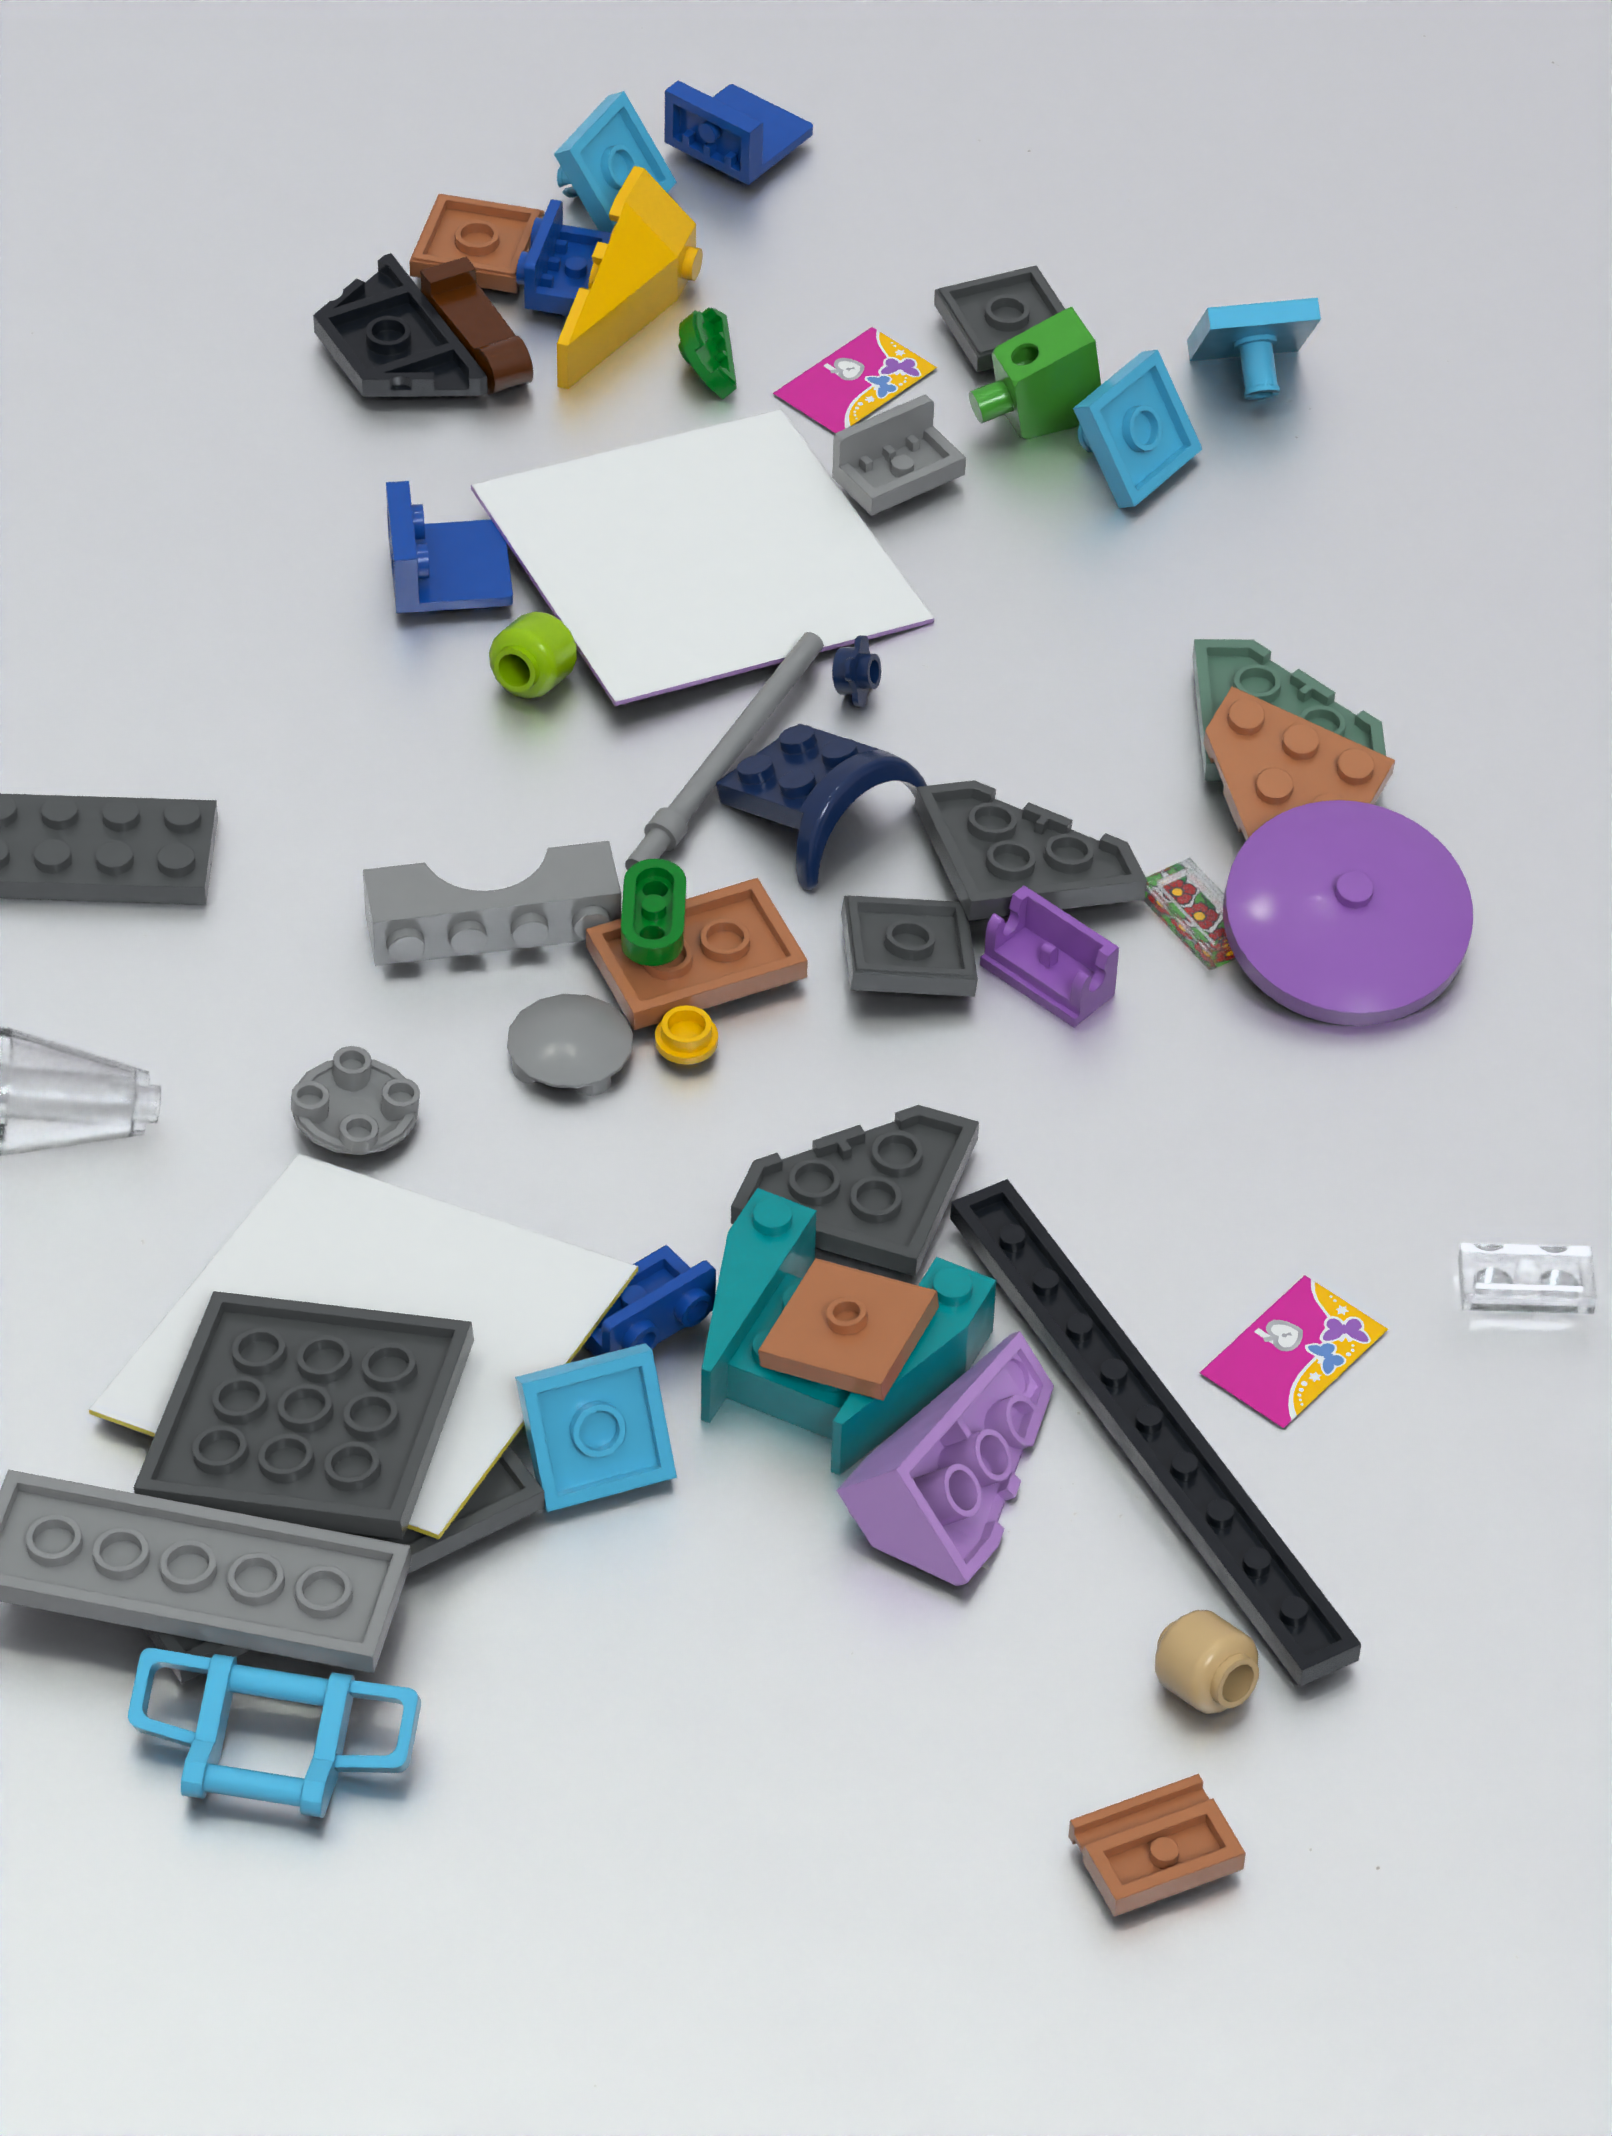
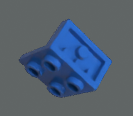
(731, 129)
(444, 562)

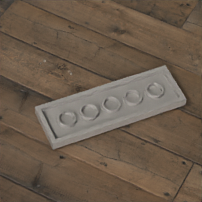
(198, 1571)

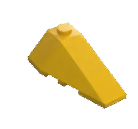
(631, 277)

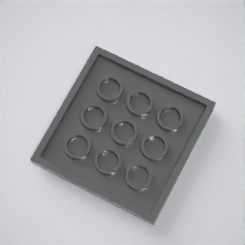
(307, 1413)

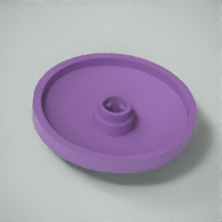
(1347, 912)

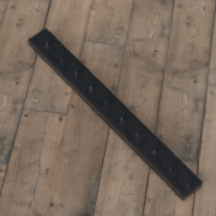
(1156, 1434)

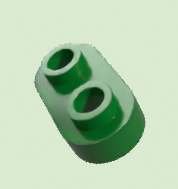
(653, 912)

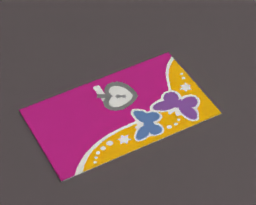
(855, 380)
(1293, 1351)

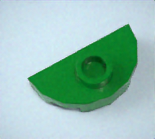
(708, 349)

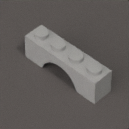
(424, 918)

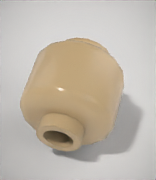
(1207, 1662)

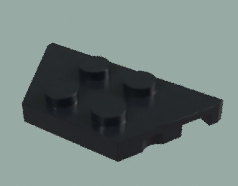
(396, 340)

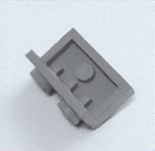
(894, 456)

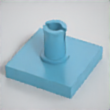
(603, 154)
(1254, 335)
(1137, 429)
(596, 1427)

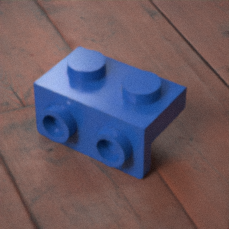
(556, 262)
(656, 1303)

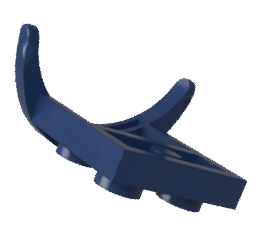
(808, 784)

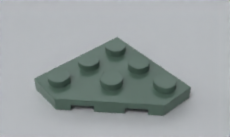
(1248, 667)

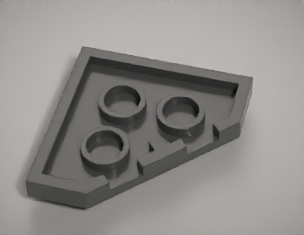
(998, 848)
(874, 1188)

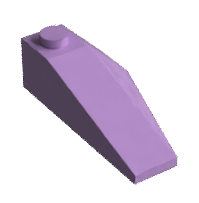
(946, 1473)

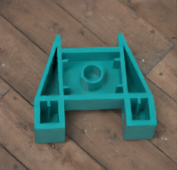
(759, 1272)

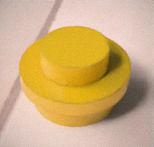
(686, 1035)

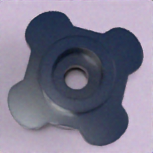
(856, 671)

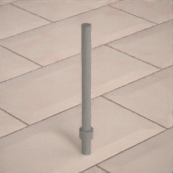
(670, 823)

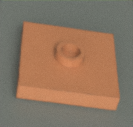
(483, 231)
(848, 1329)

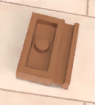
(1156, 1845)

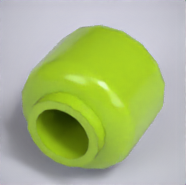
(533, 655)

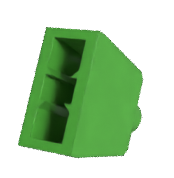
(1041, 377)

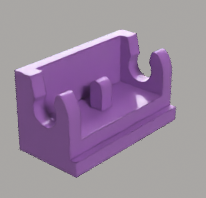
(1051, 957)

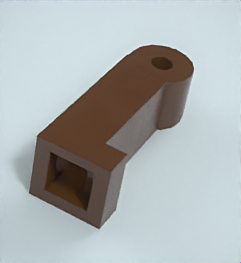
(477, 324)

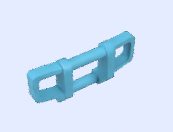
(226, 1677)

